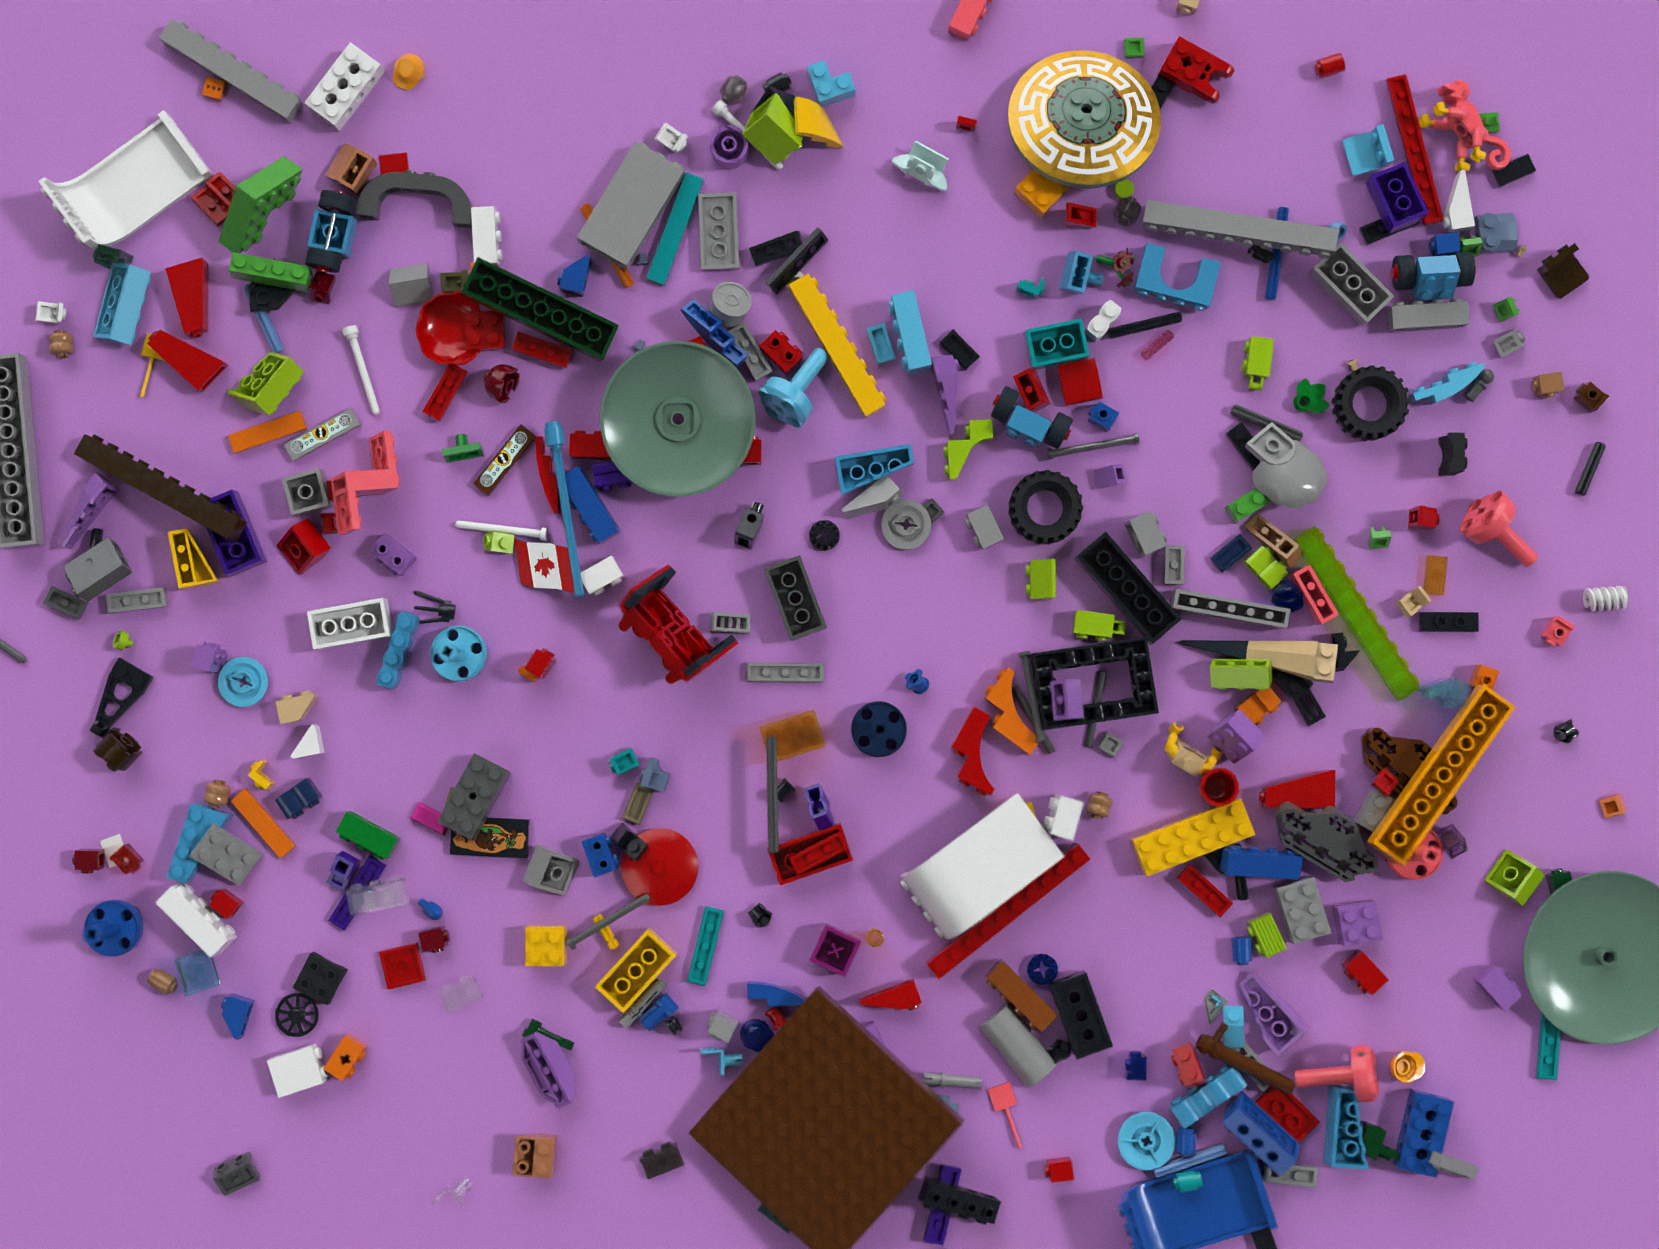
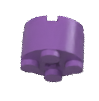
(725, 137)

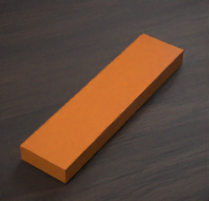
(267, 432)
(263, 823)

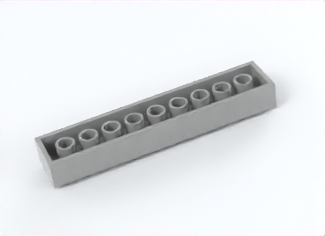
(19, 483)

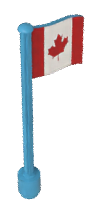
(547, 563)

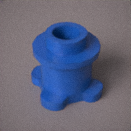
(917, 682)

